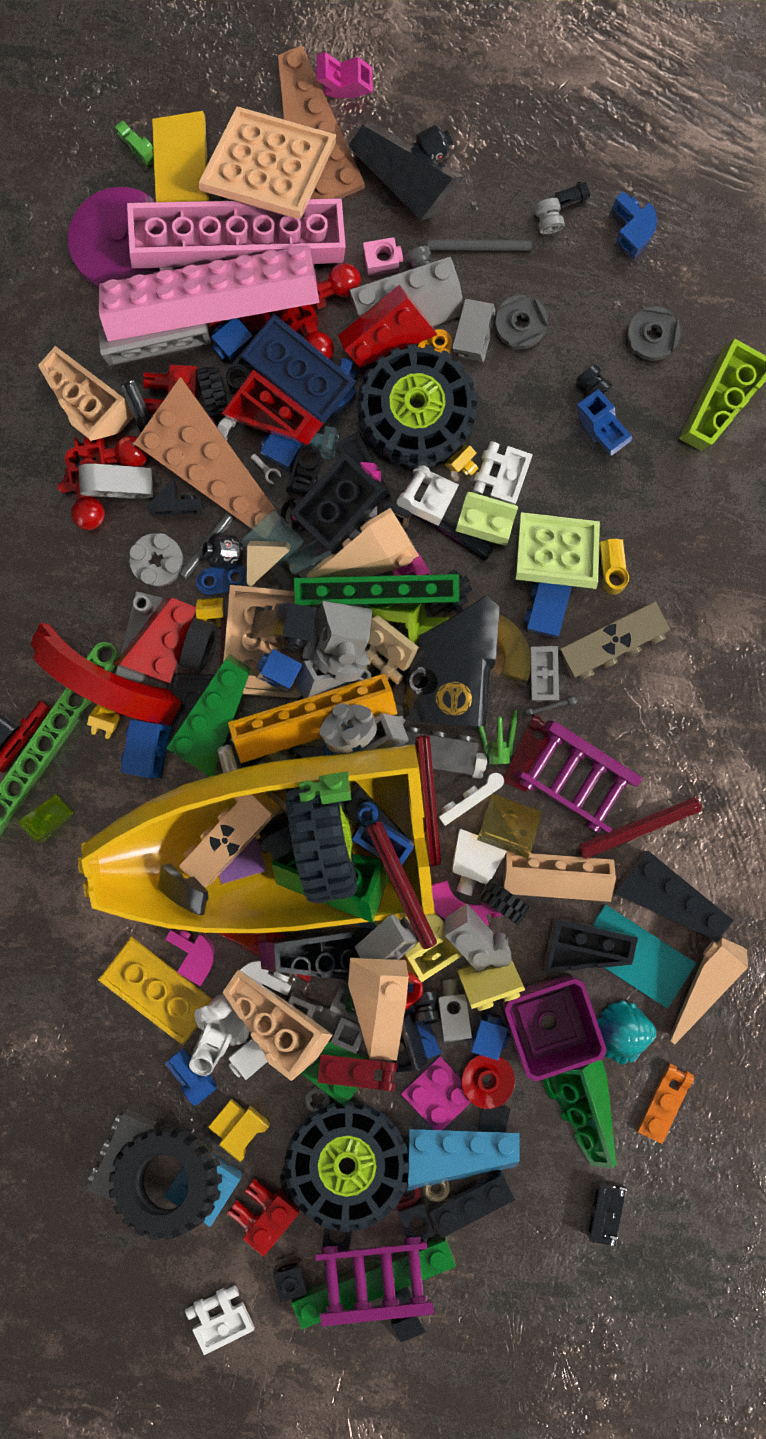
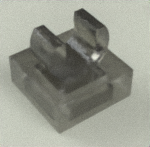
(282, 573)

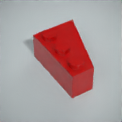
(385, 326)
(271, 410)
(159, 642)

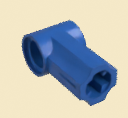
(194, 1086)

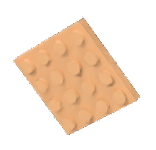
(267, 162)
(249, 651)

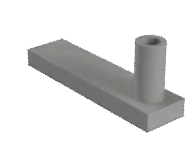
(141, 610)

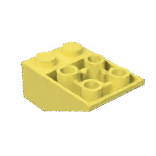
(429, 961)
(490, 984)

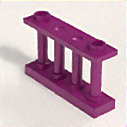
(579, 750)
(390, 1305)

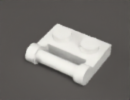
(434, 501)

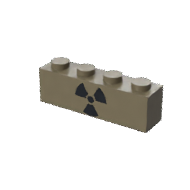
(613, 641)

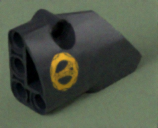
(454, 668)

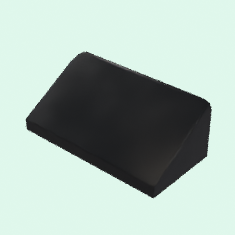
(411, 1049)

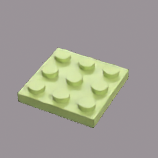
(558, 550)

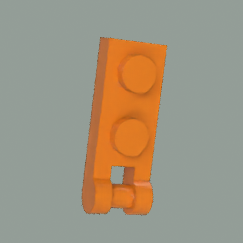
(664, 1103)

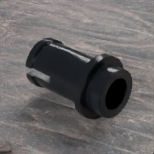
(573, 195)

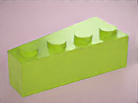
(727, 390)

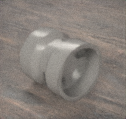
(549, 216)

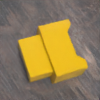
(238, 1127)

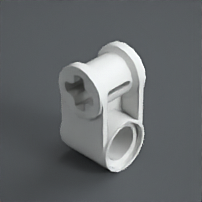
(208, 1050)

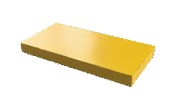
(180, 157)
(155, 989)

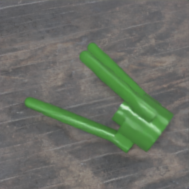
(499, 751)

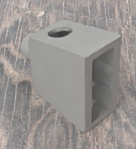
(343, 630)
(454, 1026)

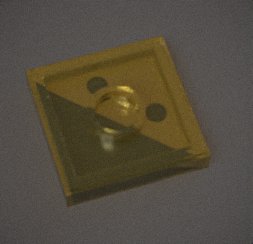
(509, 826)

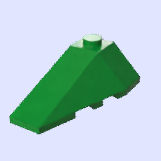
(586, 1105)

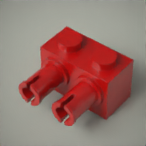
(167, 381)
(275, 1216)

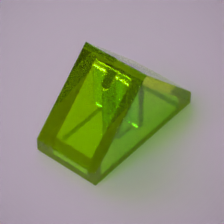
(46, 818)

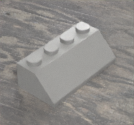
(430, 286)
(152, 344)

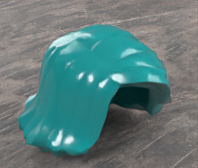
(625, 1031)

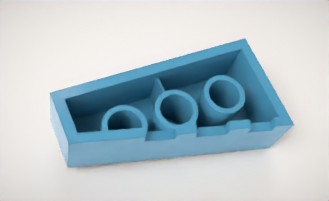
(453, 1155)

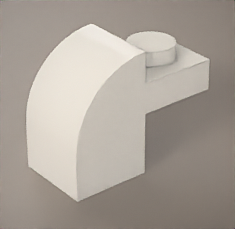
(276, 980)

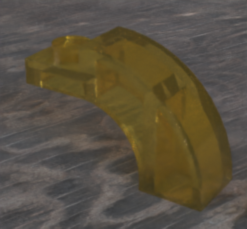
(515, 651)

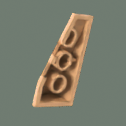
(87, 401)
(376, 550)
(717, 972)
(380, 1002)
(282, 1031)

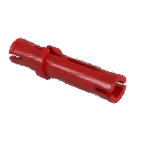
(41, 710)

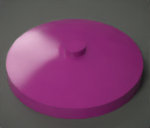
(101, 235)

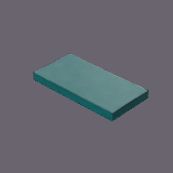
(656, 966)

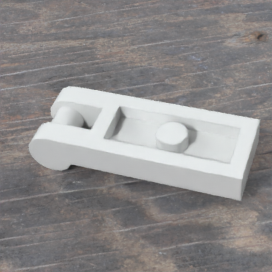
(472, 797)

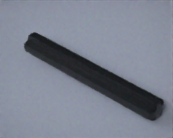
(471, 543)

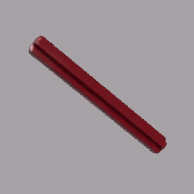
(430, 821)
(640, 827)
(401, 884)

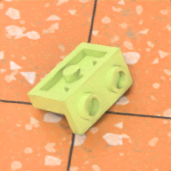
(486, 518)

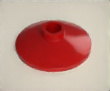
(497, 1090)

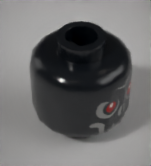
(434, 143)
(223, 551)

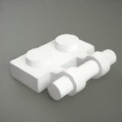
(510, 476)
(224, 1327)

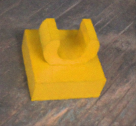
(462, 461)
(210, 608)
(104, 719)

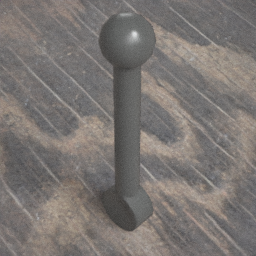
(571, 700)

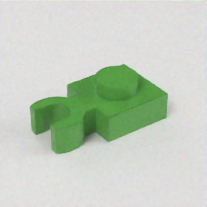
(139, 146)
(331, 788)

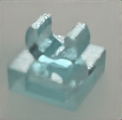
(326, 442)

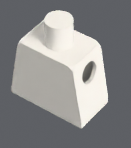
(474, 861)

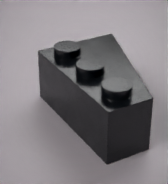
(285, 625)
(584, 945)

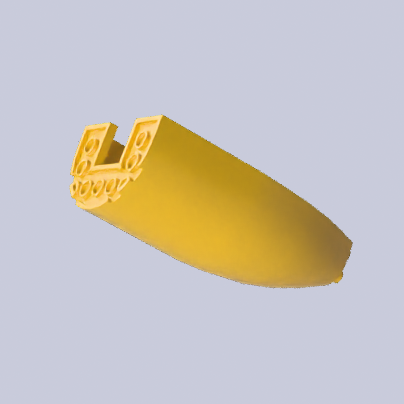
(128, 854)

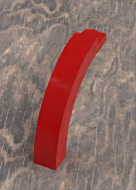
(99, 685)

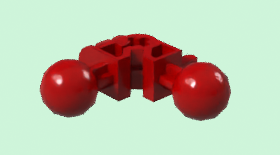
(340, 282)
(87, 511)

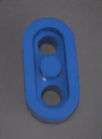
(222, 580)

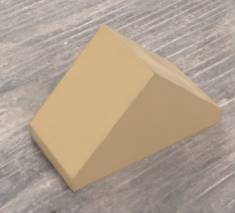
(263, 556)

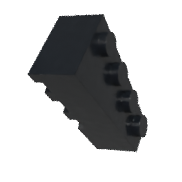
(406, 170)
(664, 892)
(313, 954)

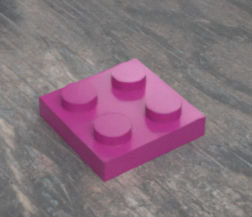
(437, 1094)

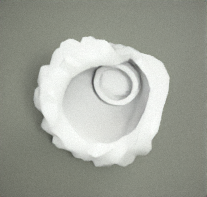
(222, 1018)

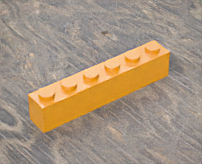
(302, 719)

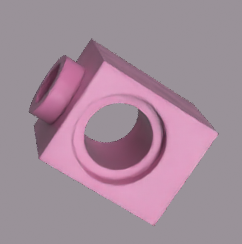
(377, 267)

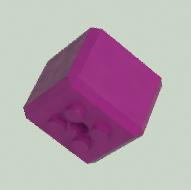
(572, 1040)

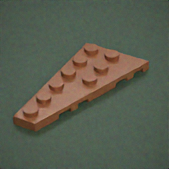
(307, 105)
(195, 450)

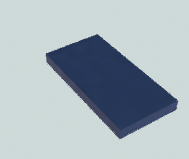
(298, 368)

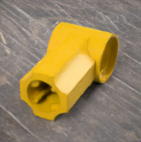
(613, 564)

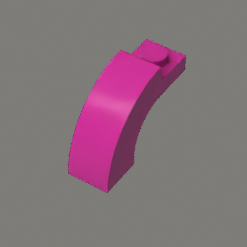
(446, 903)

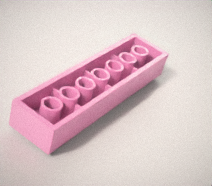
(224, 230)
(208, 293)

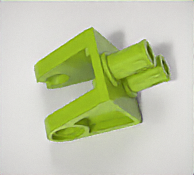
(409, 613)

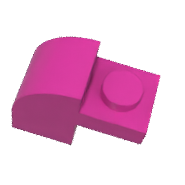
(345, 78)
(200, 954)

